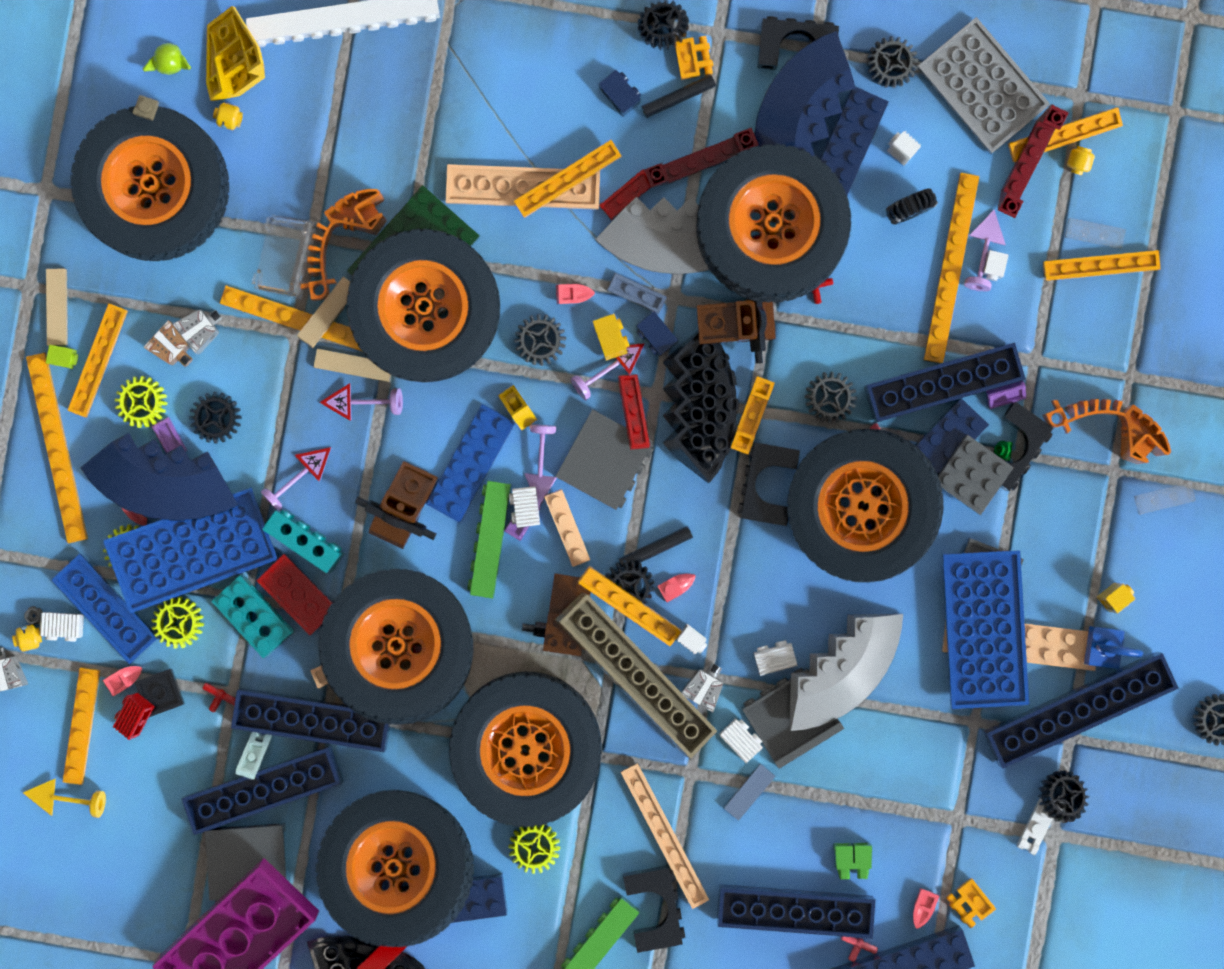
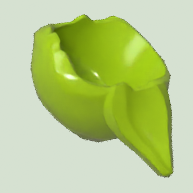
(167, 60)

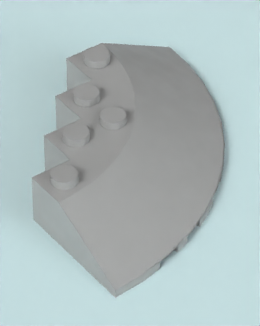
(656, 238)
(847, 672)

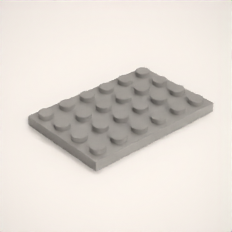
(983, 85)

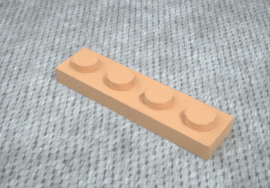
(567, 527)

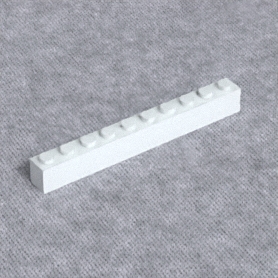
(339, 19)

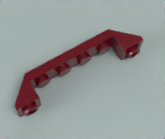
(1028, 159)
(700, 160)

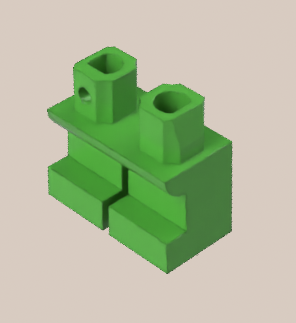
(853, 857)

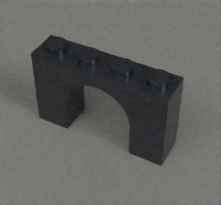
(775, 31)
(1034, 432)
(753, 506)
(668, 932)

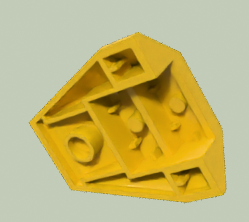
(232, 57)

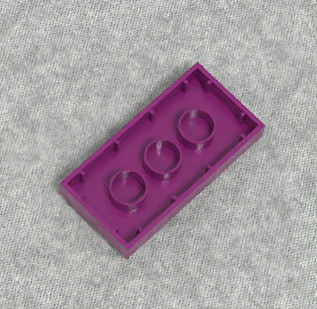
(244, 926)

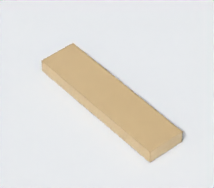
(56, 307)
(325, 314)
(349, 365)

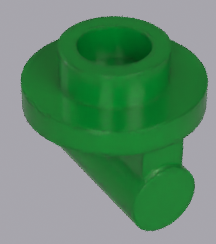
(1003, 450)

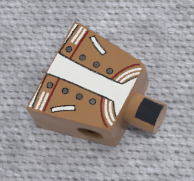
(169, 345)

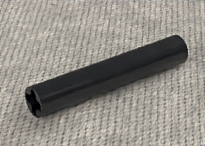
(678, 96)
(658, 546)

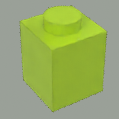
(61, 356)

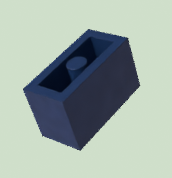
(620, 92)
(656, 334)

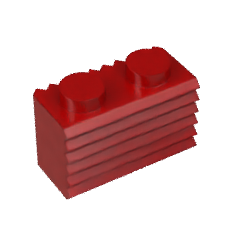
(132, 716)

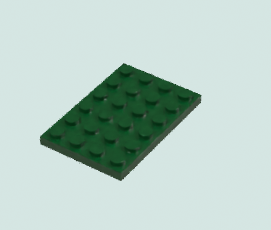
(422, 212)

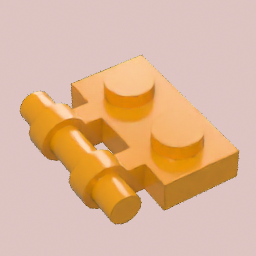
(687, 57)
(975, 898)

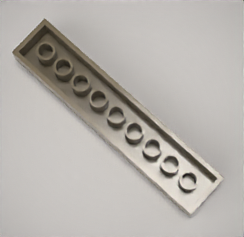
(636, 675)

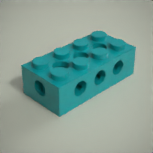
(277, 527)
(240, 616)

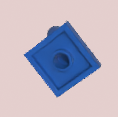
(1106, 647)

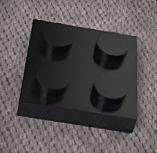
(161, 691)

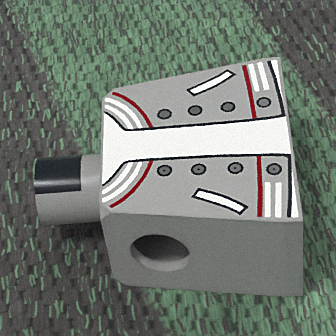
(199, 329)
(10, 672)
(704, 687)

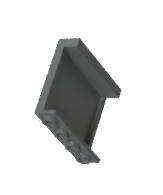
(602, 461)
(771, 721)
(237, 850)

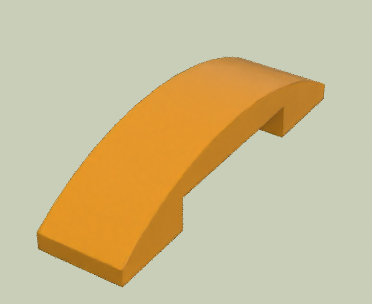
(752, 415)

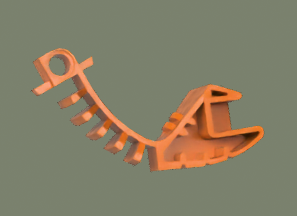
(353, 212)
(1139, 431)

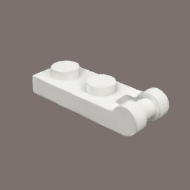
(1035, 828)

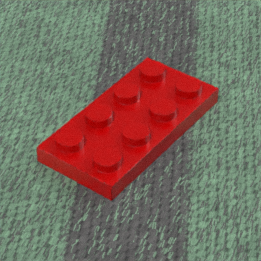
(296, 593)

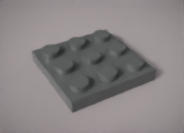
(973, 474)

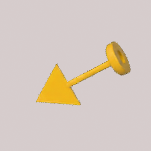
(44, 797)

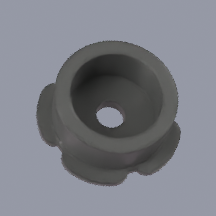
(29, 615)

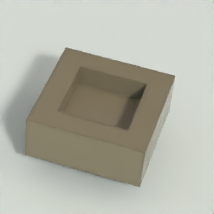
(146, 107)

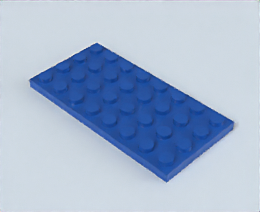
(189, 554)
(985, 629)

